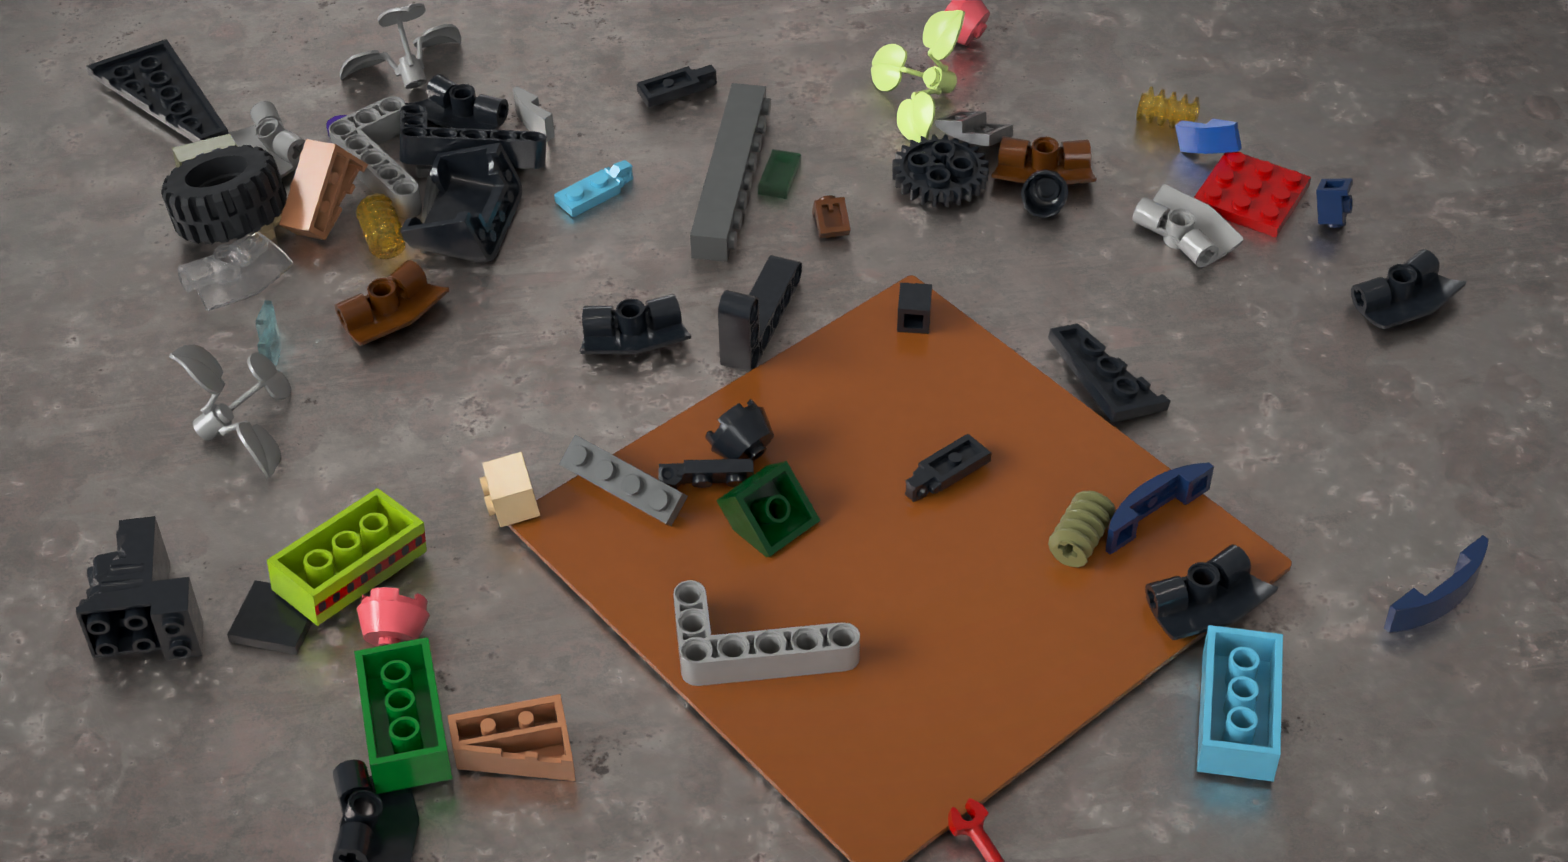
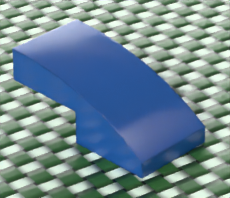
(1208, 138)

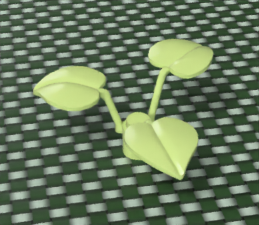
(918, 113)

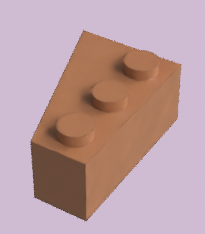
(318, 188)
(514, 739)

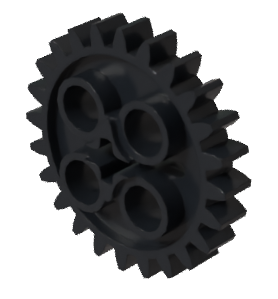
(940, 170)

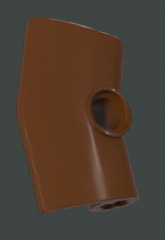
(1019, 159)
(389, 304)

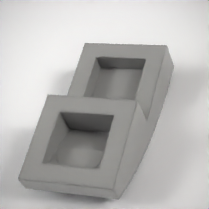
(531, 114)

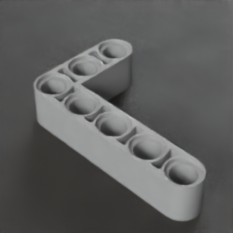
(361, 135)
(755, 654)

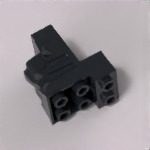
(134, 601)

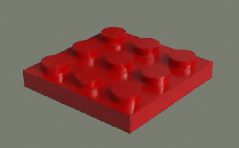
(1253, 192)

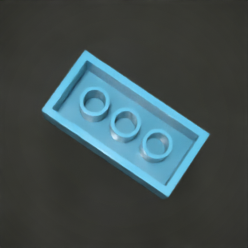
(1240, 703)

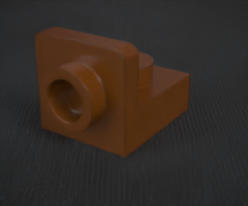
(831, 216)

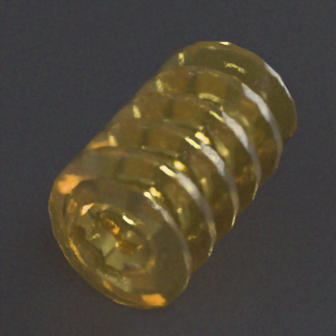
(1167, 108)
(380, 226)

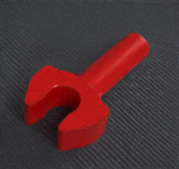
(974, 829)

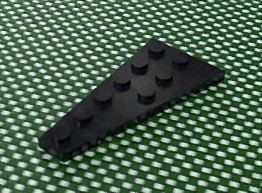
(161, 86)

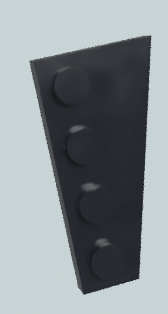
(1105, 376)

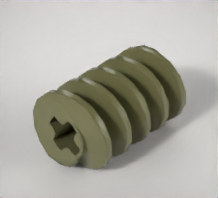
(1081, 528)

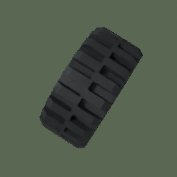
(224, 194)

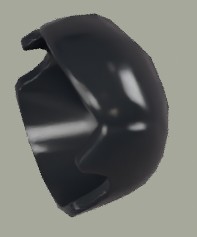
(1044, 193)

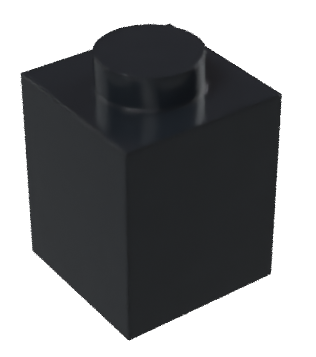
(914, 308)

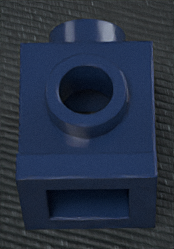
(1334, 201)

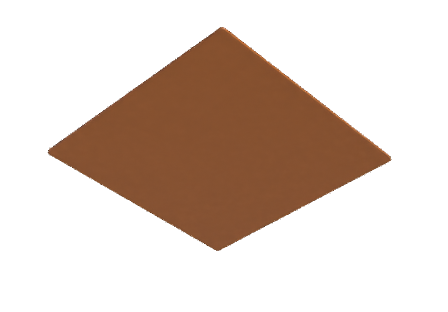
(966, 621)

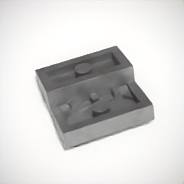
(973, 128)

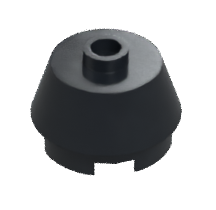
(741, 433)

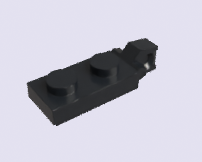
(676, 84)
(947, 467)
(706, 472)

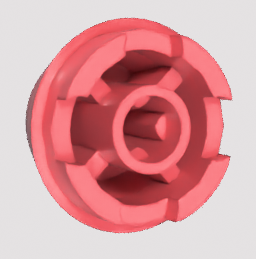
(974, 20)
(391, 617)

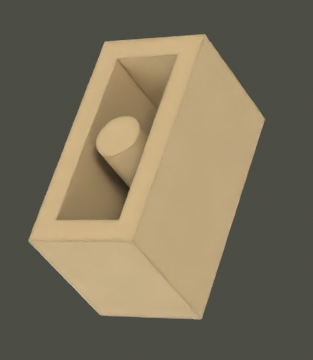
(509, 490)

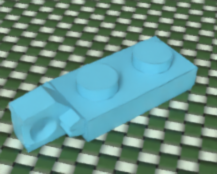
(594, 189)

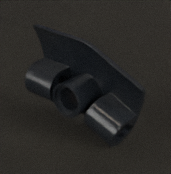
(458, 107)
(1406, 293)
(632, 326)
(1210, 594)
(372, 824)

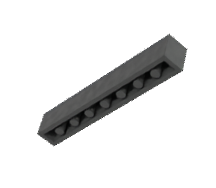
(730, 173)

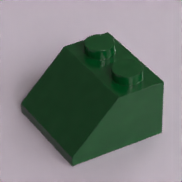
(769, 508)

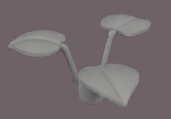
(410, 67)
(217, 418)

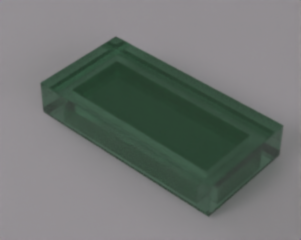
(779, 174)

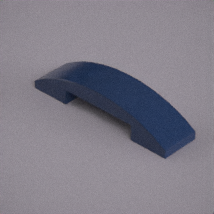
(1183, 482)
(1418, 610)

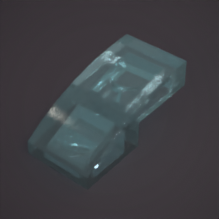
(268, 332)

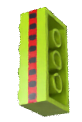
(347, 556)

